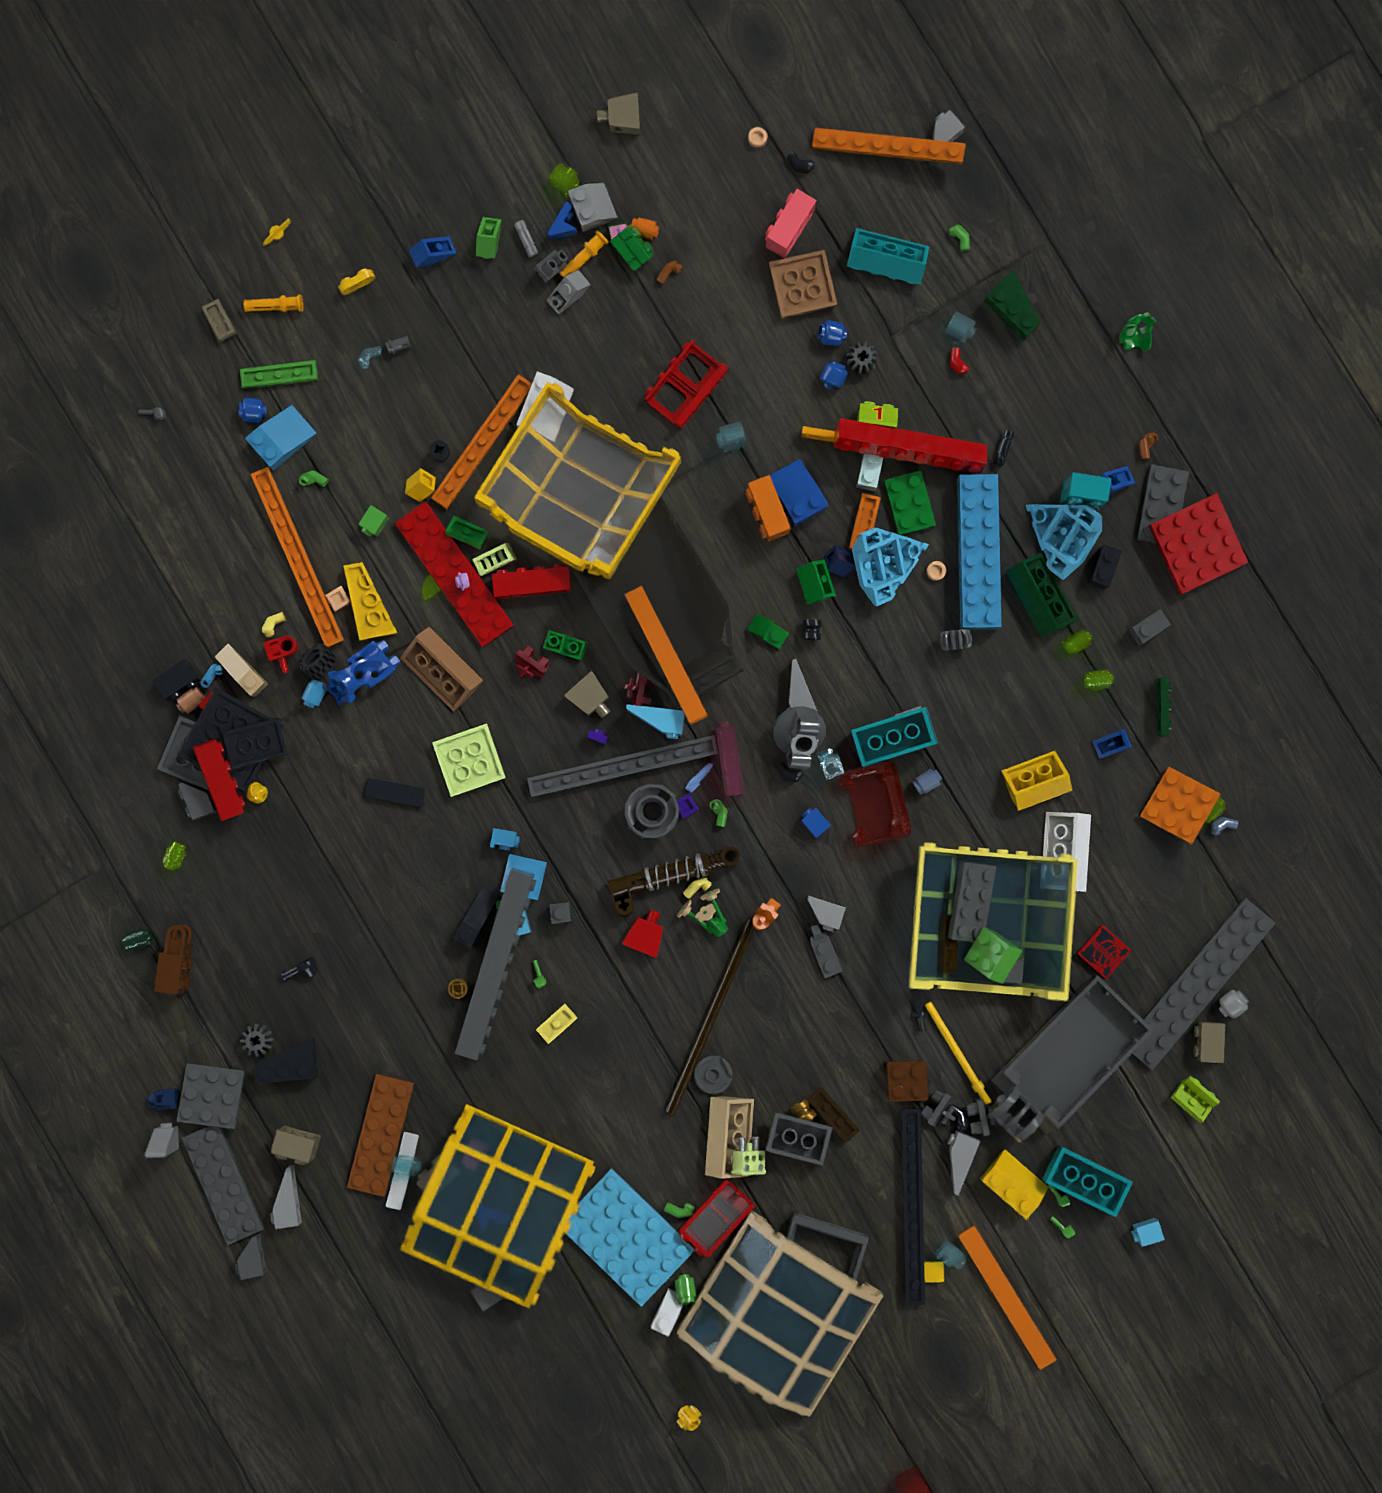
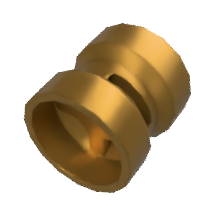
(458, 988)
(803, 1110)

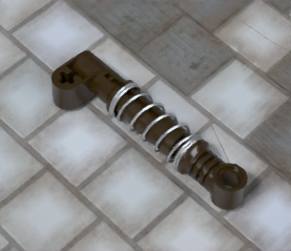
(652, 878)

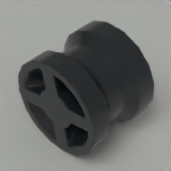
(442, 454)

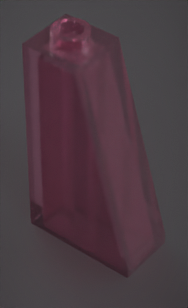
(729, 760)

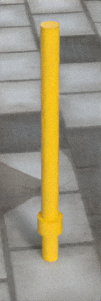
(977, 1085)

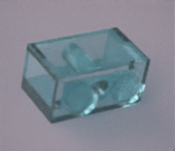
(731, 437)

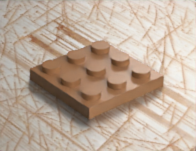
(803, 284)

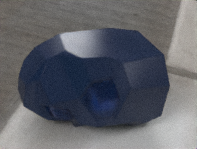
(163, 1099)

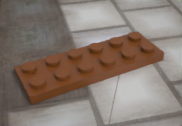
(380, 1135)

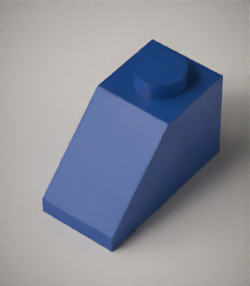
(432, 251)

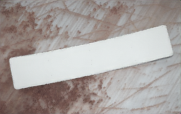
(400, 1182)

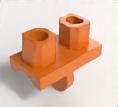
(765, 914)

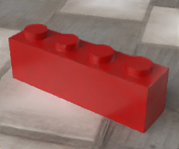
(531, 582)
(218, 779)

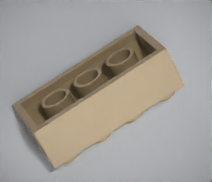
(728, 1122)

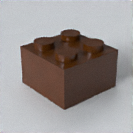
(906, 1080)

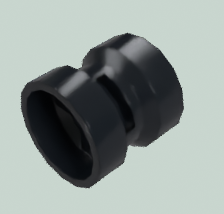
(812, 633)

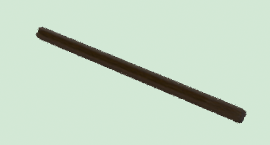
(710, 1017)

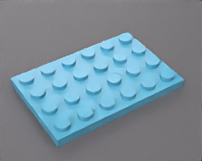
(627, 1237)

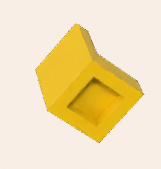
(420, 485)

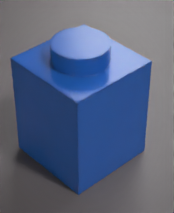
(814, 822)

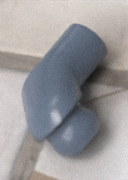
(1222, 823)

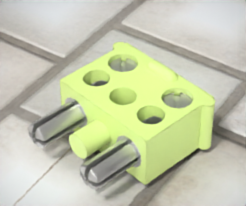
(748, 1159)

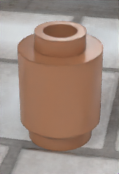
(190, 700)

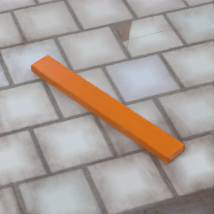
(482, 442)
(666, 655)
(1007, 1297)

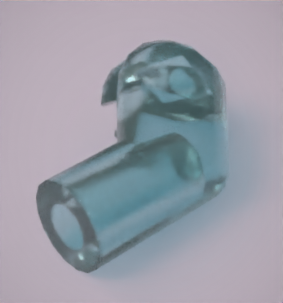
(366, 355)

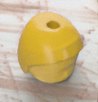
(256, 793)

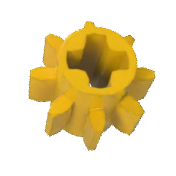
(688, 1418)

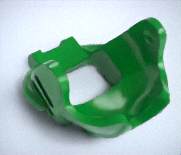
(1134, 337)

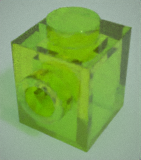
(563, 178)

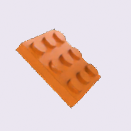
(1180, 805)

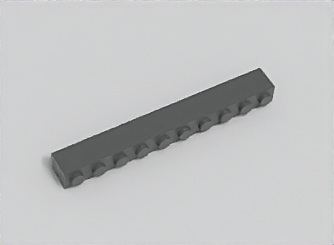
(494, 964)

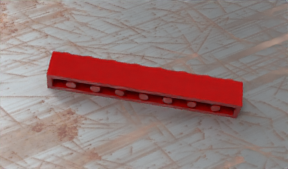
(910, 446)

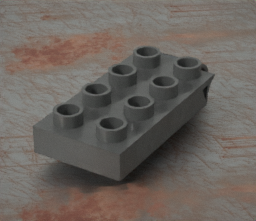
(1067, 1060)

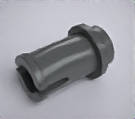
(397, 344)

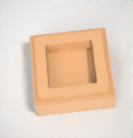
(338, 598)

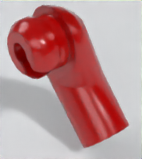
(956, 363)

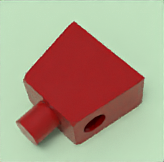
(645, 934)

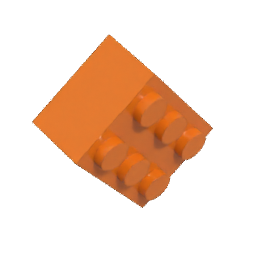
(767, 508)

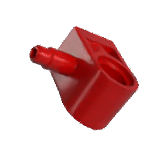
(276, 652)

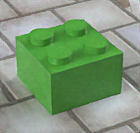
(993, 955)

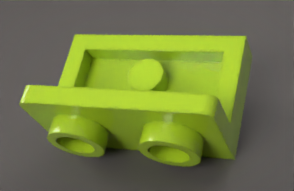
(1194, 1098)

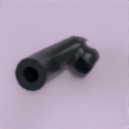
(962, 1119)

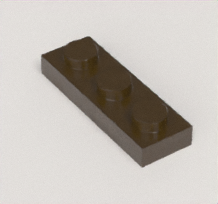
(947, 947)
(833, 1114)

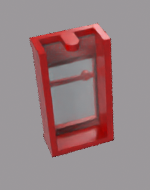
(716, 1218)

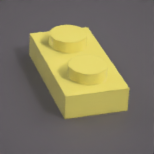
(556, 1023)

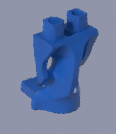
(344, 682)

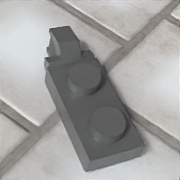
(824, 952)

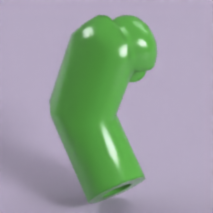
(312, 477)
(720, 810)
(678, 1212)

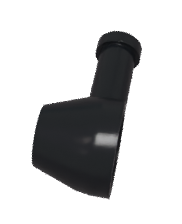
(307, 968)

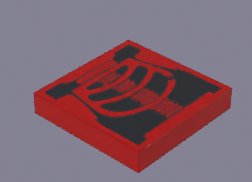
(1103, 951)

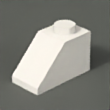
(666, 1313)

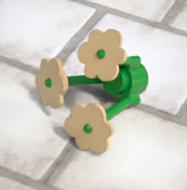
(716, 925)

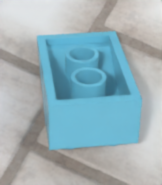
(663, 720)

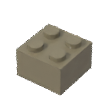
(295, 1145)

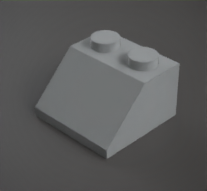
(592, 205)

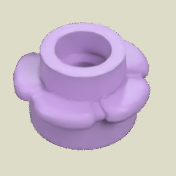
(462, 581)

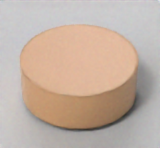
(757, 137)
(936, 570)

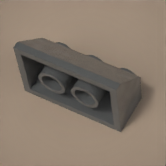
(798, 1139)

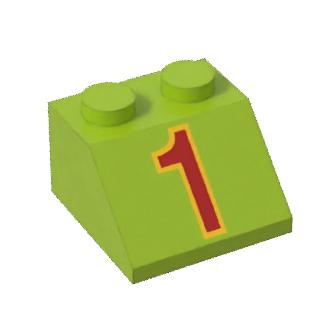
(879, 415)

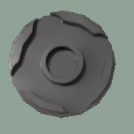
(713, 1074)

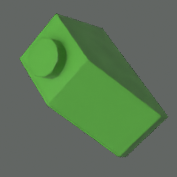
(488, 238)

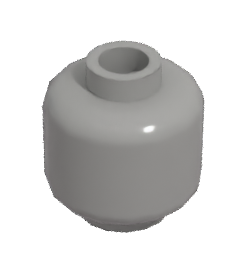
(1233, 1004)

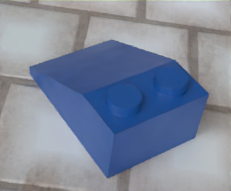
(798, 493)

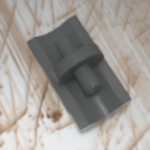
(551, 265)
(934, 1116)
(980, 1126)

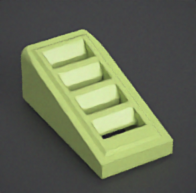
(510, 555)

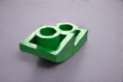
(565, 645)

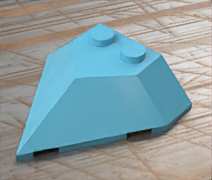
(1065, 534)
(884, 562)

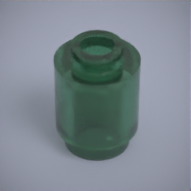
(137, 939)

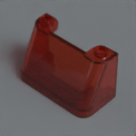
(877, 803)

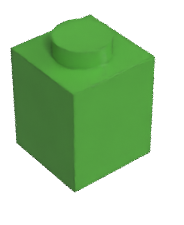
(373, 521)

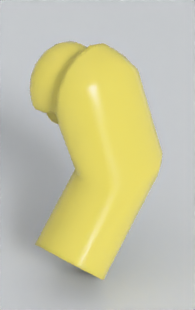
(270, 623)
(695, 885)

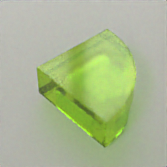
(430, 588)

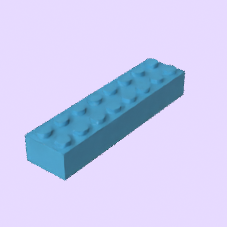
(979, 552)

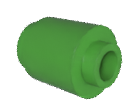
(685, 1289)

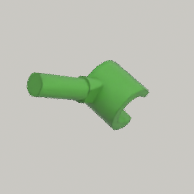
(540, 981)
(1062, 1200)
(1067, 1232)

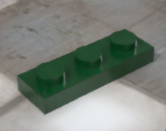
(1164, 706)

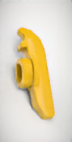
(276, 232)

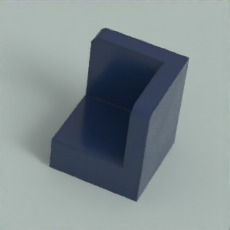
(839, 561)

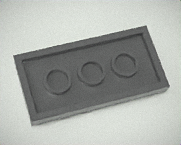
(1162, 497)
(971, 900)

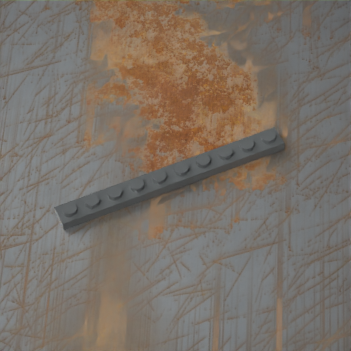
(622, 766)

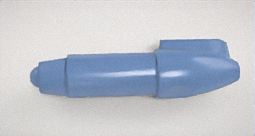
(695, 781)

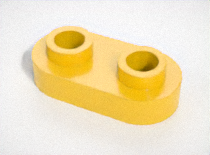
(352, 284)

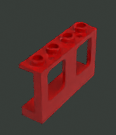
(695, 392)

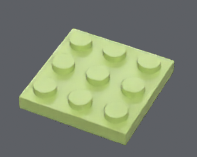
(469, 760)

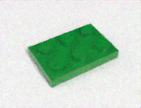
(909, 503)

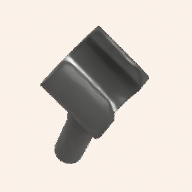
(158, 413)

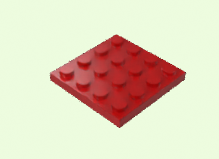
(1198, 543)

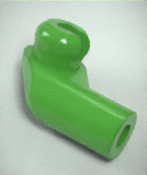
(963, 235)

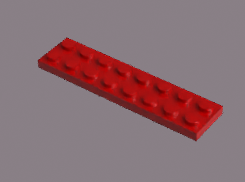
(444, 562)

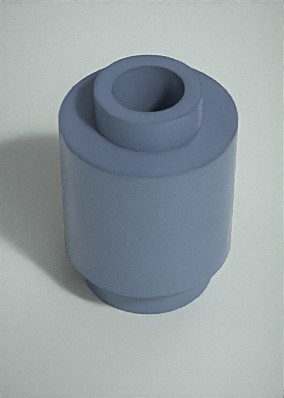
(927, 781)

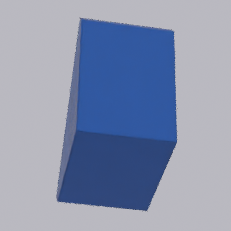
(1112, 743)

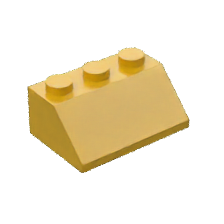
(1037, 780)
(1014, 1183)

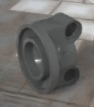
(795, 724)
(640, 799)

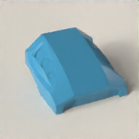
(529, 865)

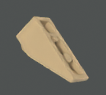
(241, 671)

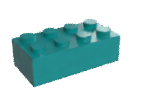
(894, 736)
(1087, 1180)

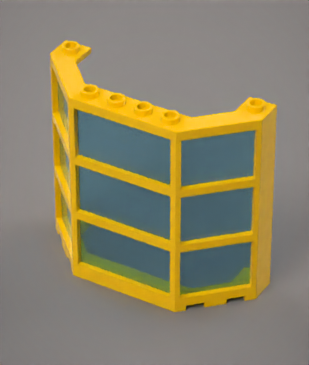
(497, 1206)

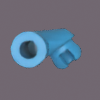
(210, 675)

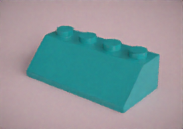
(888, 256)

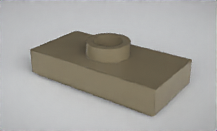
(219, 320)

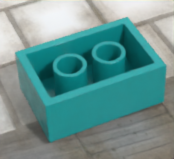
(1085, 490)

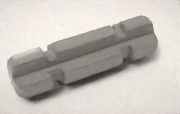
(526, 238)

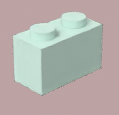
(869, 472)

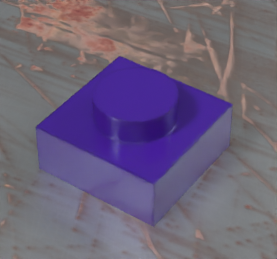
(597, 735)

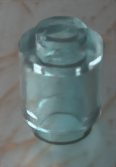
(406, 1165)

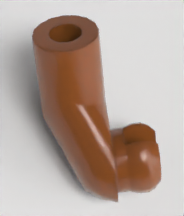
(667, 269)
(1145, 443)

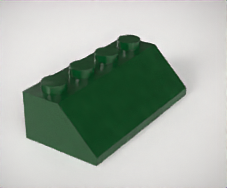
(1041, 595)

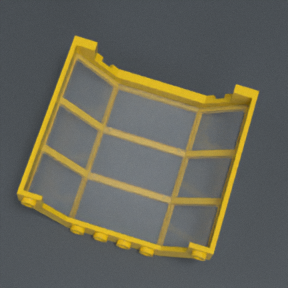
(575, 484)

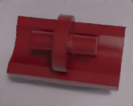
(529, 666)
(639, 698)

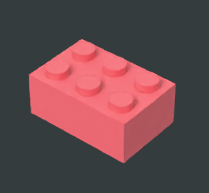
(790, 223)

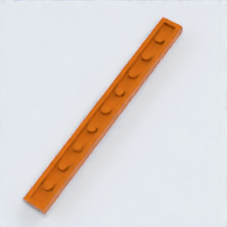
(297, 557)

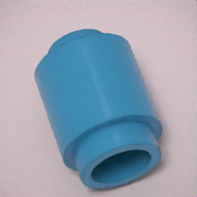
(313, 693)

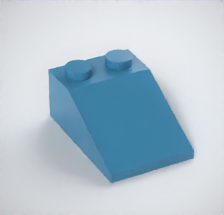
(281, 437)

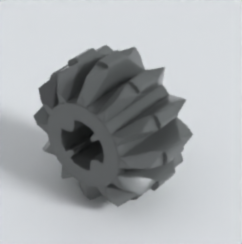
(868, 361)
(955, 639)
(260, 1047)

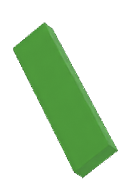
(279, 374)

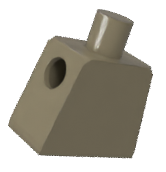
(622, 114)
(589, 696)

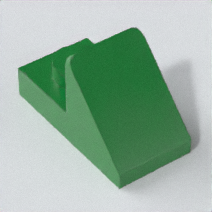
(768, 631)

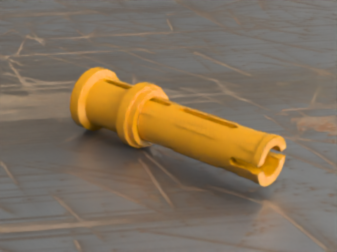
(590, 249)
(282, 303)

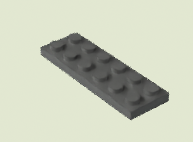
(223, 1183)

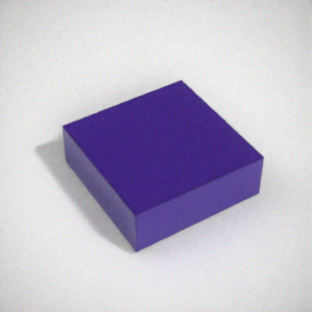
(686, 806)

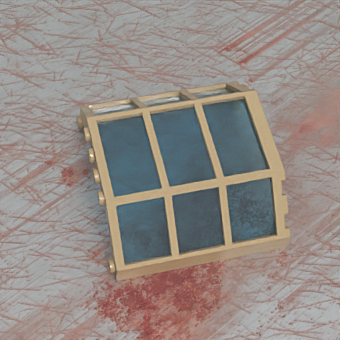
(777, 1317)

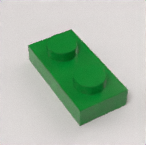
(466, 532)

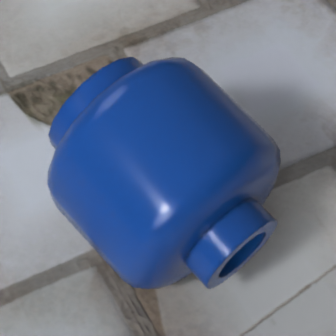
(832, 333)
(833, 375)
(251, 410)

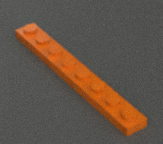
(889, 146)

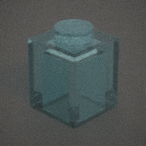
(961, 327)

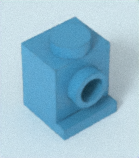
(504, 839)

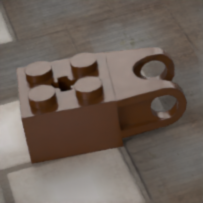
(175, 962)

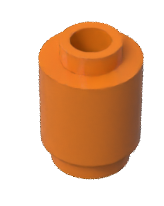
(646, 227)

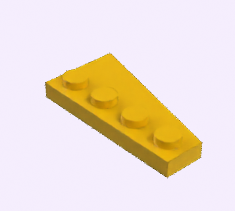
(368, 610)

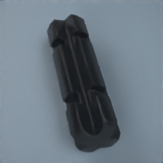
(1004, 448)

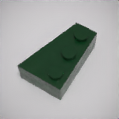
(1013, 306)

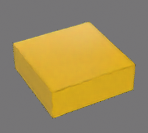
(934, 1271)

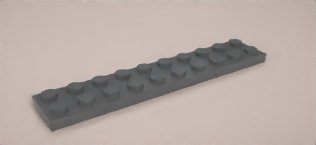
(1202, 980)

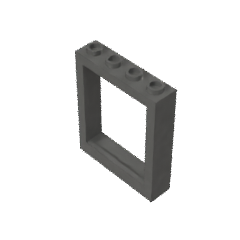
(833, 1230)

